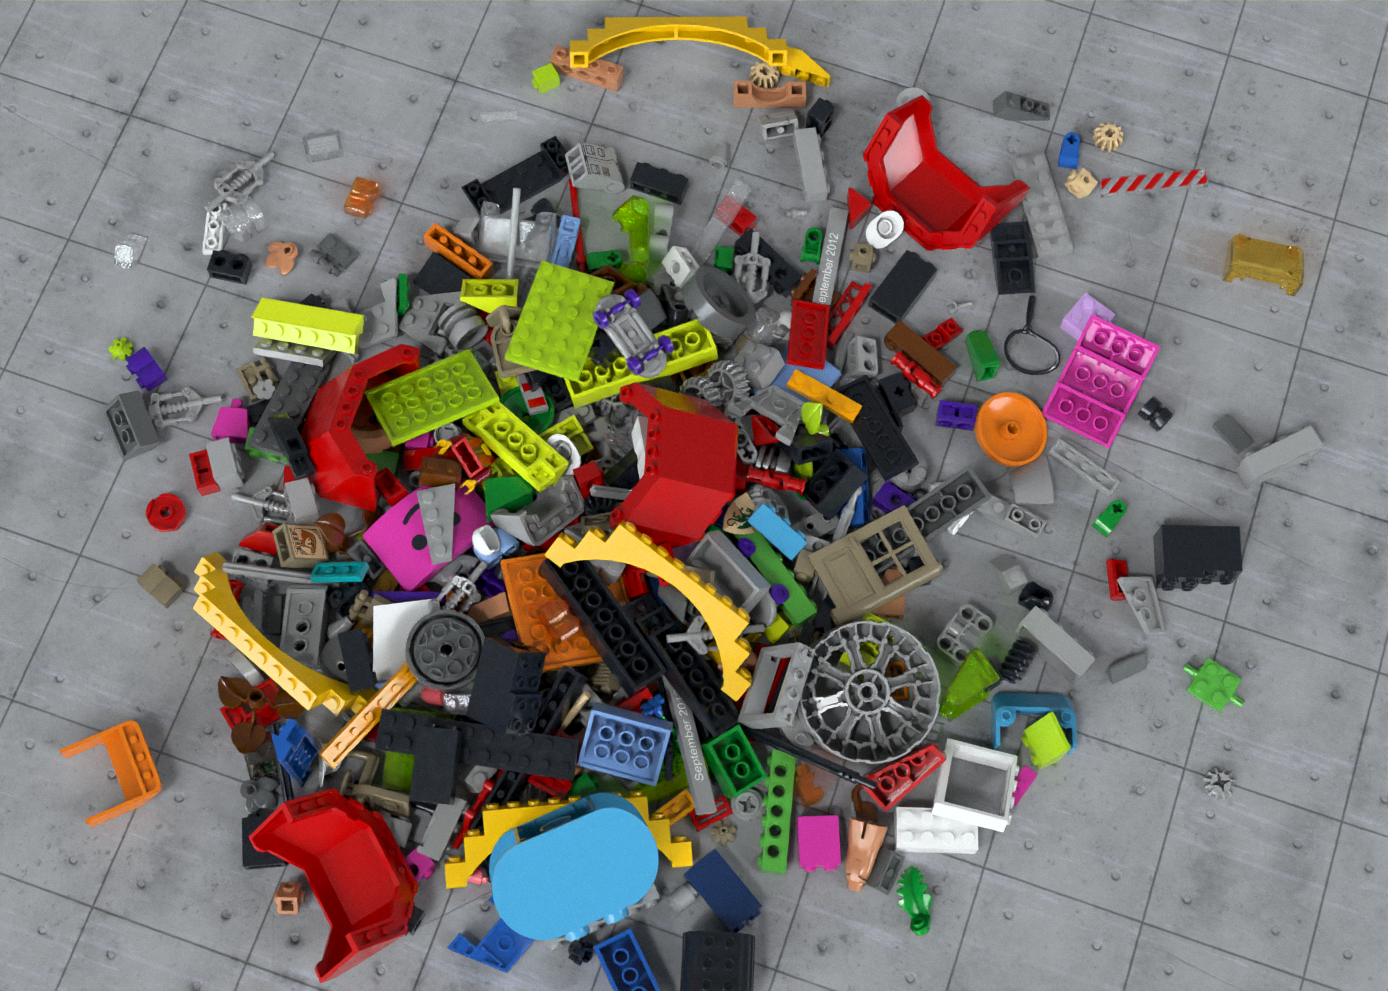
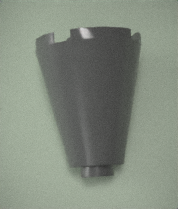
(678, 604)

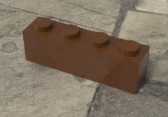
(918, 350)

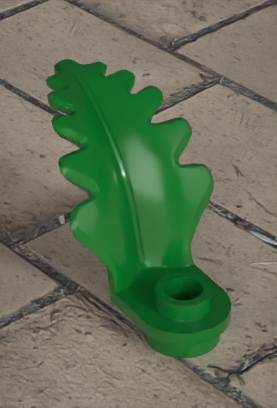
(915, 900)

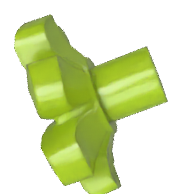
(121, 349)

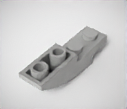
(1012, 517)

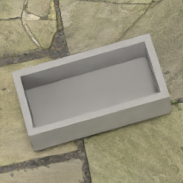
(1279, 456)
(733, 572)
(1055, 645)

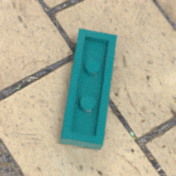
(339, 572)

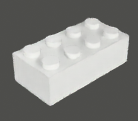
(924, 832)

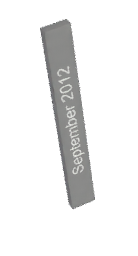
(830, 256)
(691, 752)

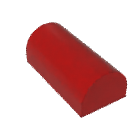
(1116, 570)

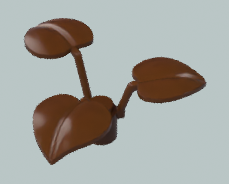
(332, 528)
(249, 736)

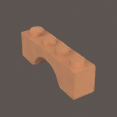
(749, 95)

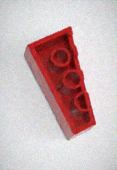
(904, 774)

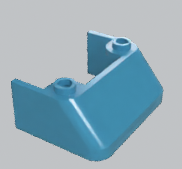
(1006, 706)

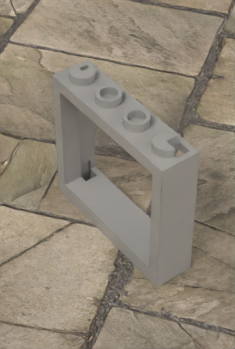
(791, 690)

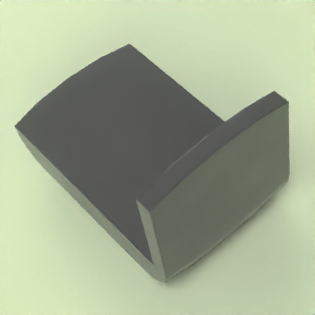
(650, 309)

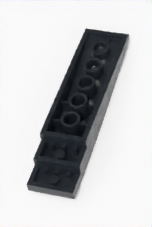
(684, 665)

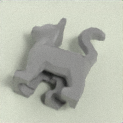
(460, 565)

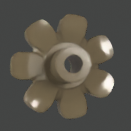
(723, 837)

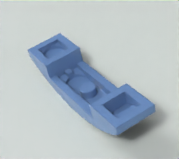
(566, 241)

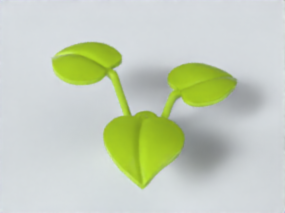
(810, 416)

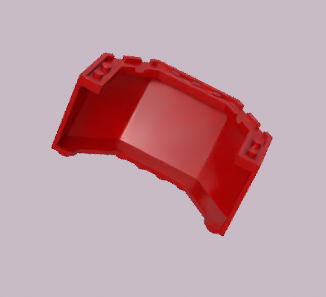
(927, 189)
(338, 461)
(685, 468)
(351, 870)

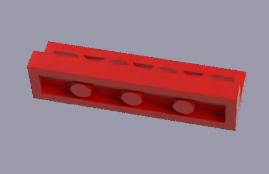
(848, 316)

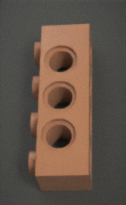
(598, 72)

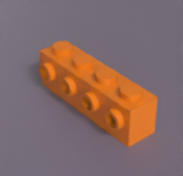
(458, 253)

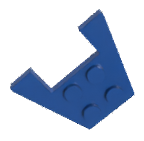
(498, 949)

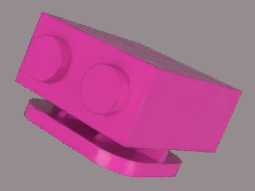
(818, 843)

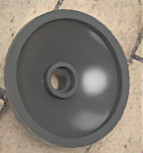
(332, 658)

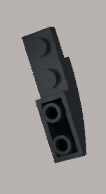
(292, 445)

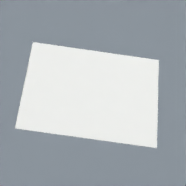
(390, 633)

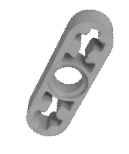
(750, 449)

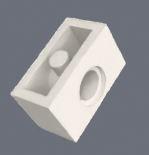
(680, 265)

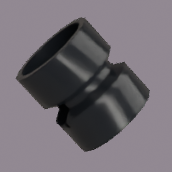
(1150, 409)

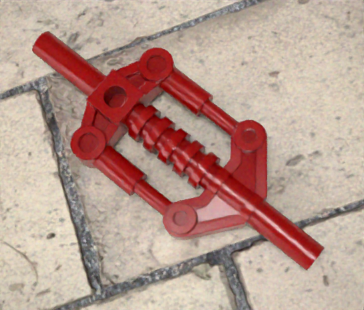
(471, 814)

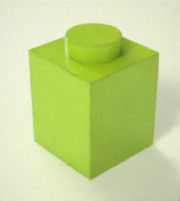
(545, 78)

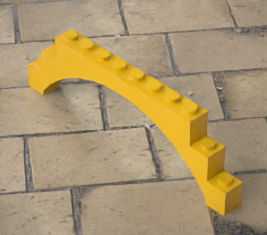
(629, 31)
(637, 549)
(307, 686)
(502, 818)

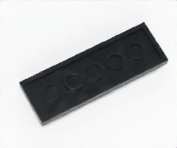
(878, 430)

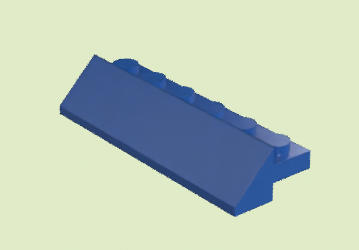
(295, 750)

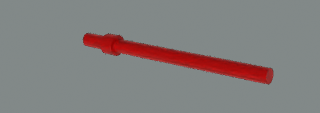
(581, 258)

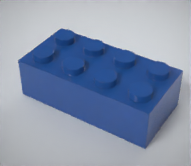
(625, 964)

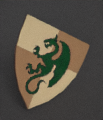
(737, 514)

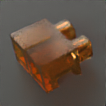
(805, 788)

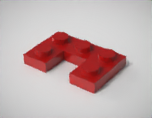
(634, 577)
(264, 716)
(554, 786)

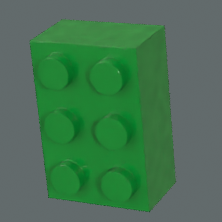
(733, 761)

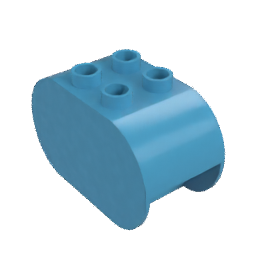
(573, 867)

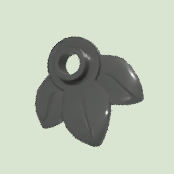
(261, 796)

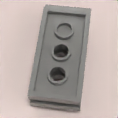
(306, 609)

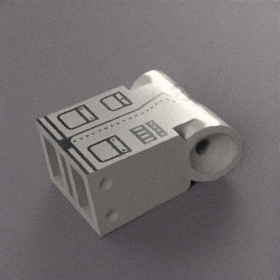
(594, 168)

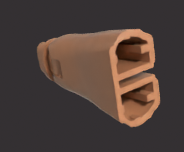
(863, 846)

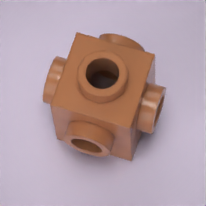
(289, 898)

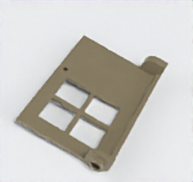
(851, 575)

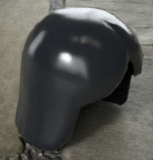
(1035, 595)

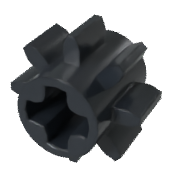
(580, 951)

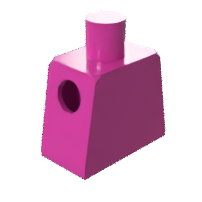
(232, 423)

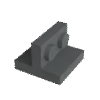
(264, 612)

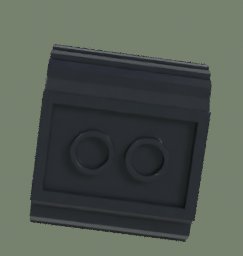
(717, 961)

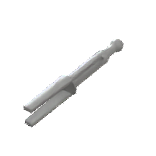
(841, 529)

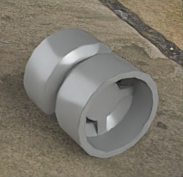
(447, 431)

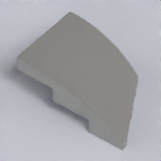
(1032, 483)

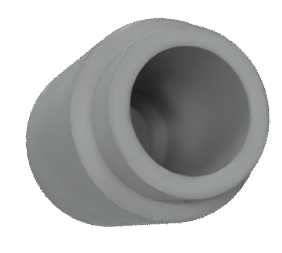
(682, 898)

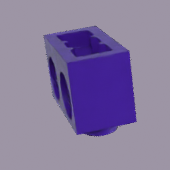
(956, 415)

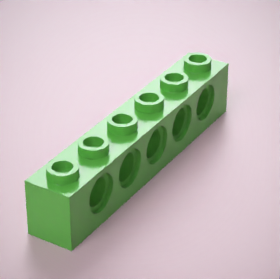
(777, 864)

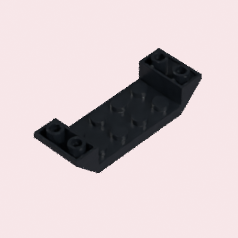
(530, 175)

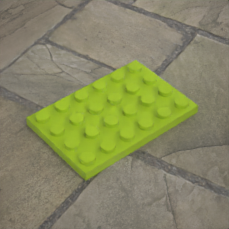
(558, 321)
(431, 397)

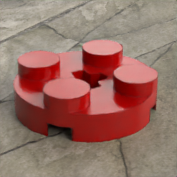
(172, 521)

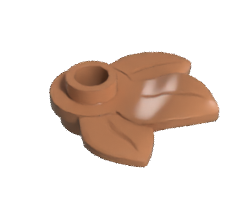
(279, 258)

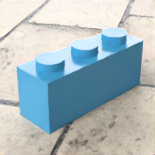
(777, 530)

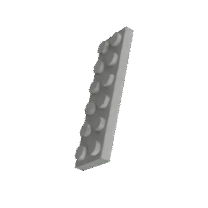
(1042, 206)

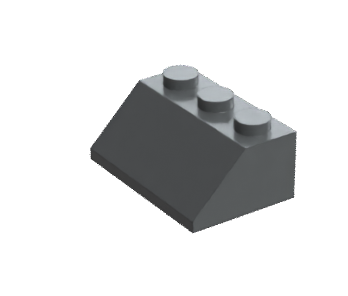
(131, 425)

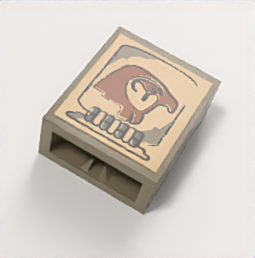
(300, 545)

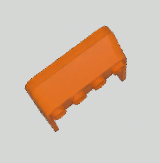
(131, 763)

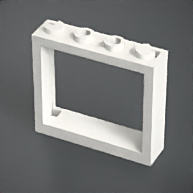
(982, 756)

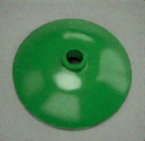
(515, 403)

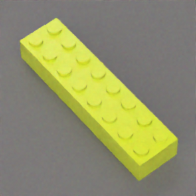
(692, 348)

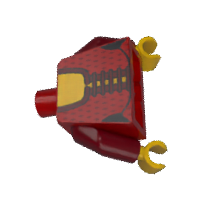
(472, 455)

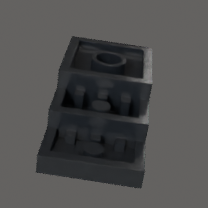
(1012, 258)

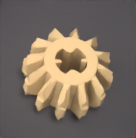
(764, 75)
(1108, 136)

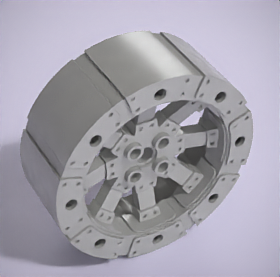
(922, 706)

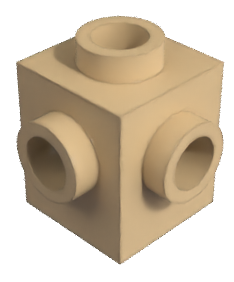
(1080, 182)

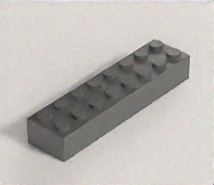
(932, 516)

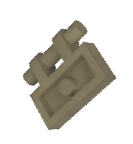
(251, 375)
(367, 614)

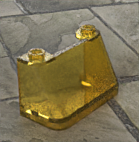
(1265, 262)

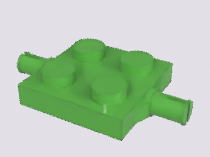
(1213, 685)

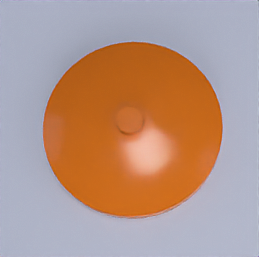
(1010, 429)

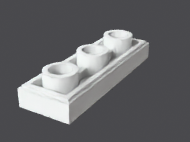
(214, 236)

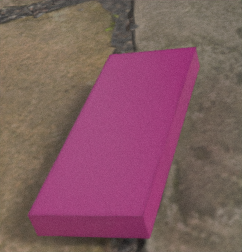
(1024, 780)

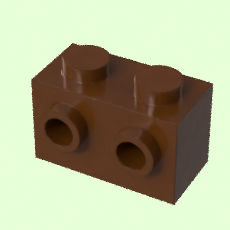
(439, 472)

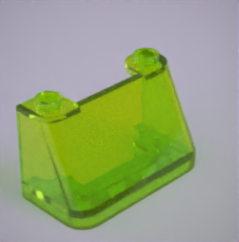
(634, 219)
(968, 686)

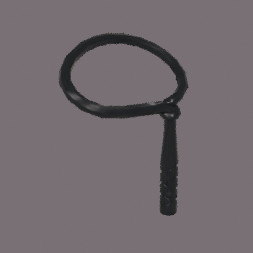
(1027, 329)

